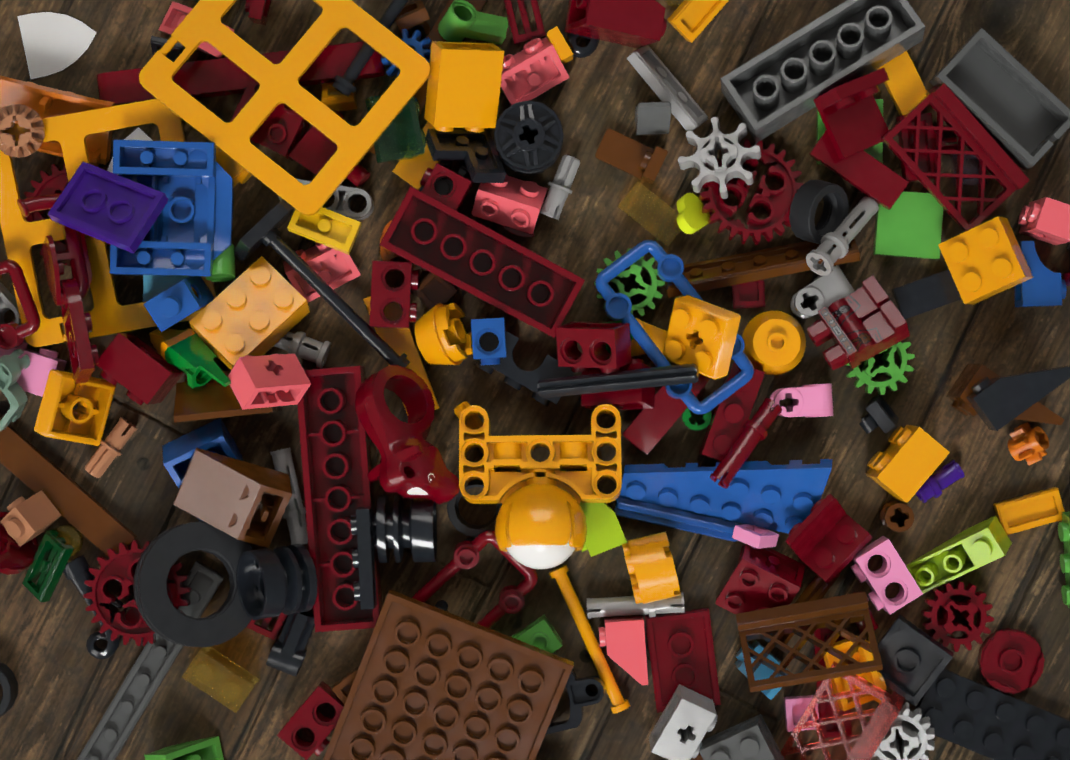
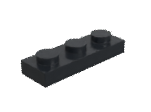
(364, 558)

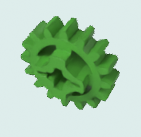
(634, 270)
(889, 368)

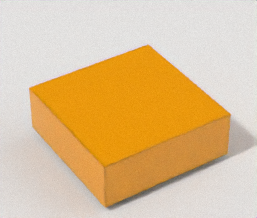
(560, 45)

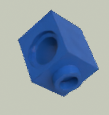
(479, 328)

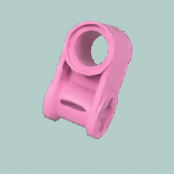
(808, 400)

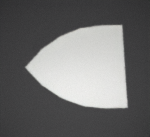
(53, 41)

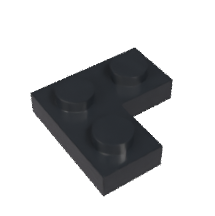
(473, 148)

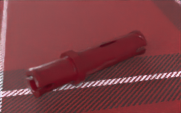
(753, 432)

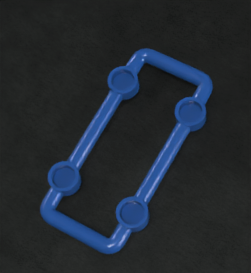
(619, 307)

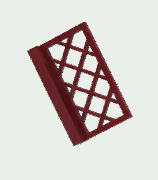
(975, 138)

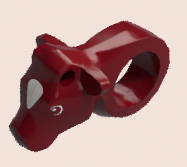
(407, 460)

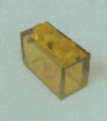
(220, 678)

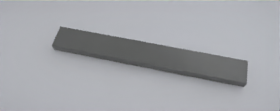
(147, 674)

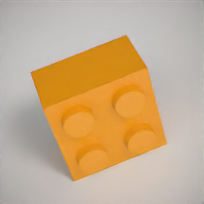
(985, 260)
(906, 462)

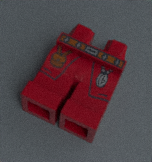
(859, 326)

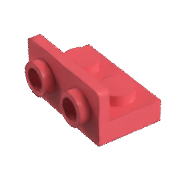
(531, 71)
(330, 264)

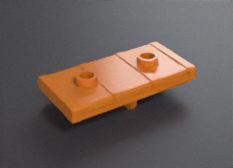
(54, 102)

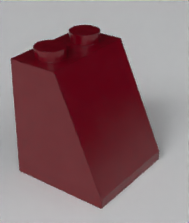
(617, 21)

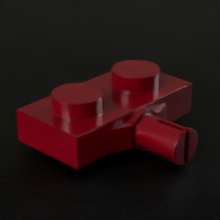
(926, 141)

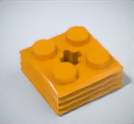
(696, 320)
(80, 425)

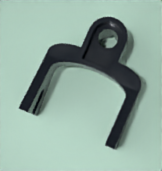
(579, 697)

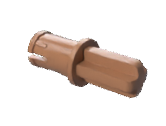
(110, 447)

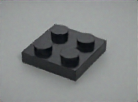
(911, 659)

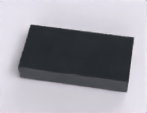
(926, 294)

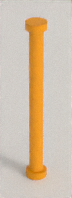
(589, 639)

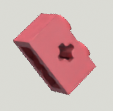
(1046, 221)
(268, 381)

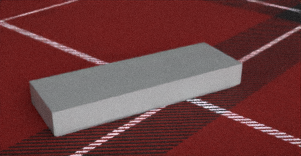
(667, 88)

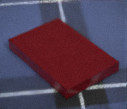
(682, 654)

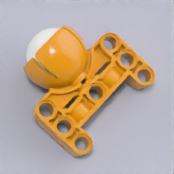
(540, 515)

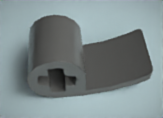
(652, 118)

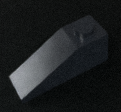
(1008, 396)

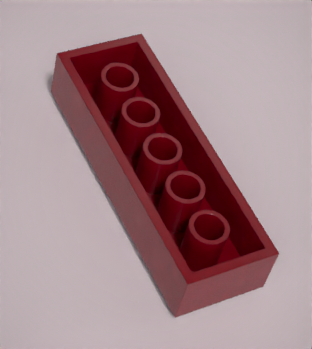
(482, 262)

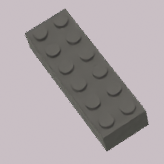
(817, 58)

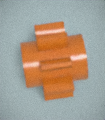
(1028, 443)

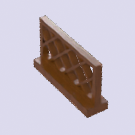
(804, 620)

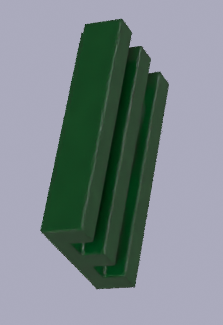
(51, 569)

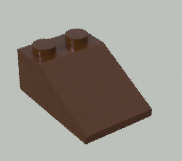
(975, 372)

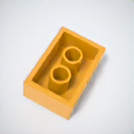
(250, 314)

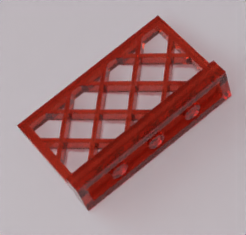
(873, 730)

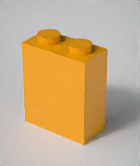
(463, 86)

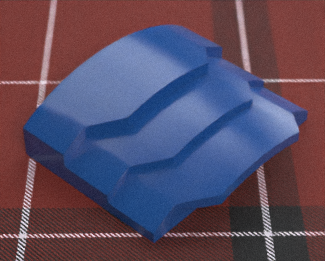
(196, 218)

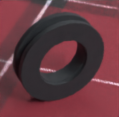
(152, 593)

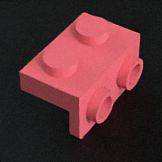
(510, 203)

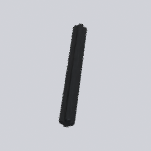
(618, 380)

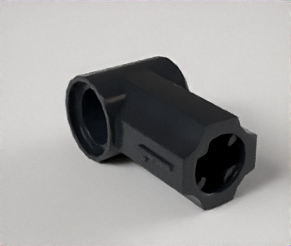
(289, 649)

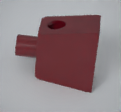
(315, 151)

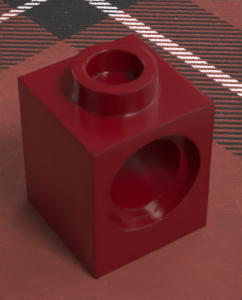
(460, 190)

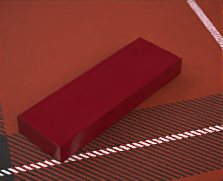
(862, 172)

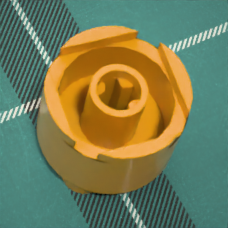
(651, 568)

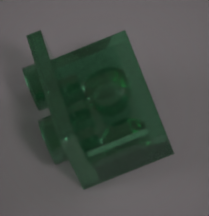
(403, 136)

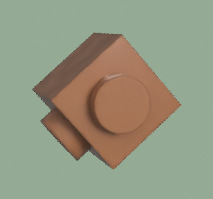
(29, 517)

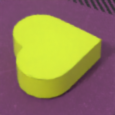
(690, 214)

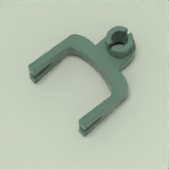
(9, 373)

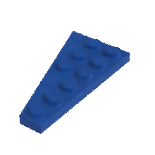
(757, 496)

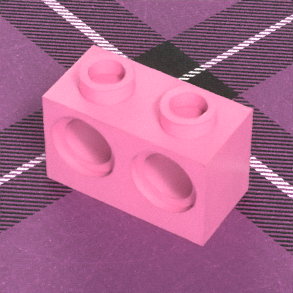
(891, 571)

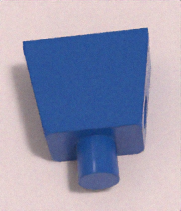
(178, 302)

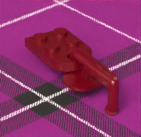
(71, 291)

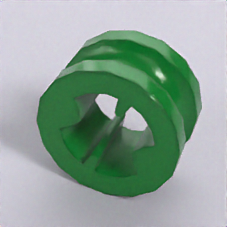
(706, 417)

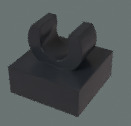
(879, 415)

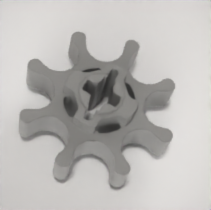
(706, 157)

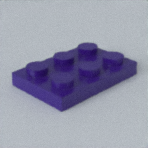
(108, 207)

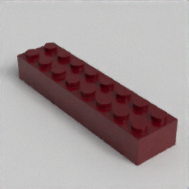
(335, 485)

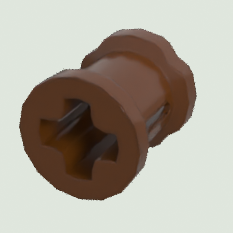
(905, 521)

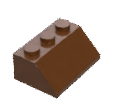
(210, 402)

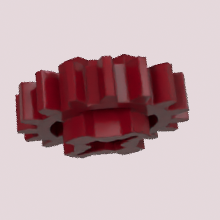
(967, 608)

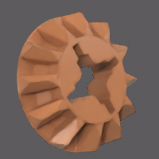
(28, 142)

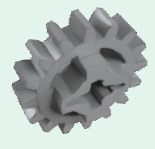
(913, 736)

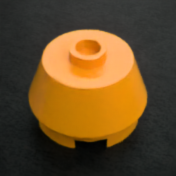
(443, 336)
(774, 342)

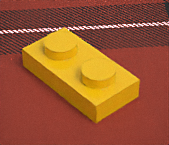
(326, 228)

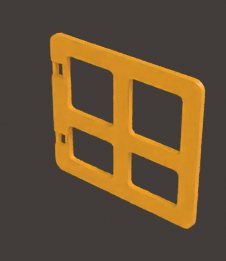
(281, 86)
(20, 235)

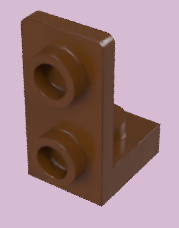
(631, 156)

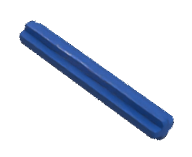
(675, 518)

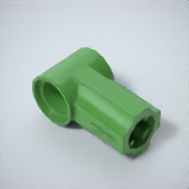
(465, 21)

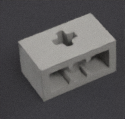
(683, 725)

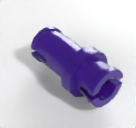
(940, 480)

